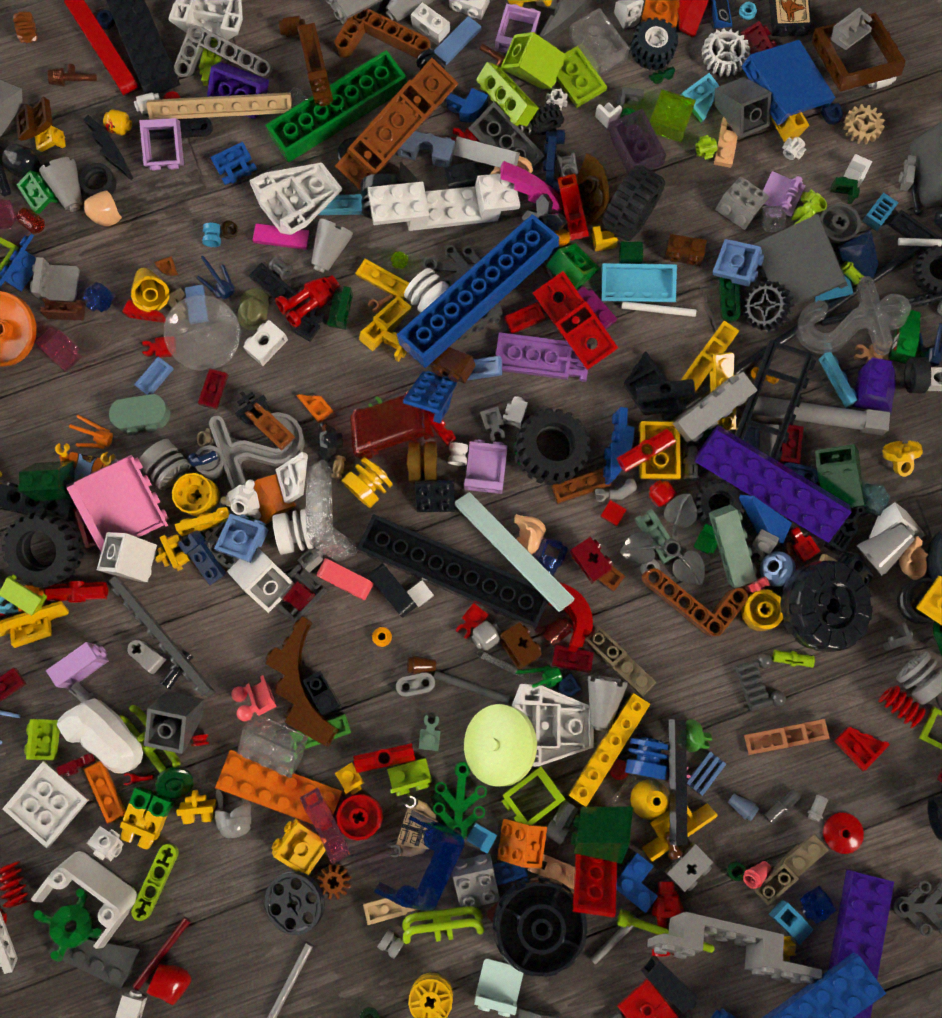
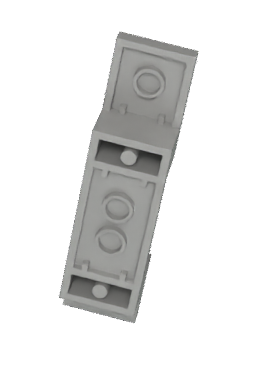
(762, 953)

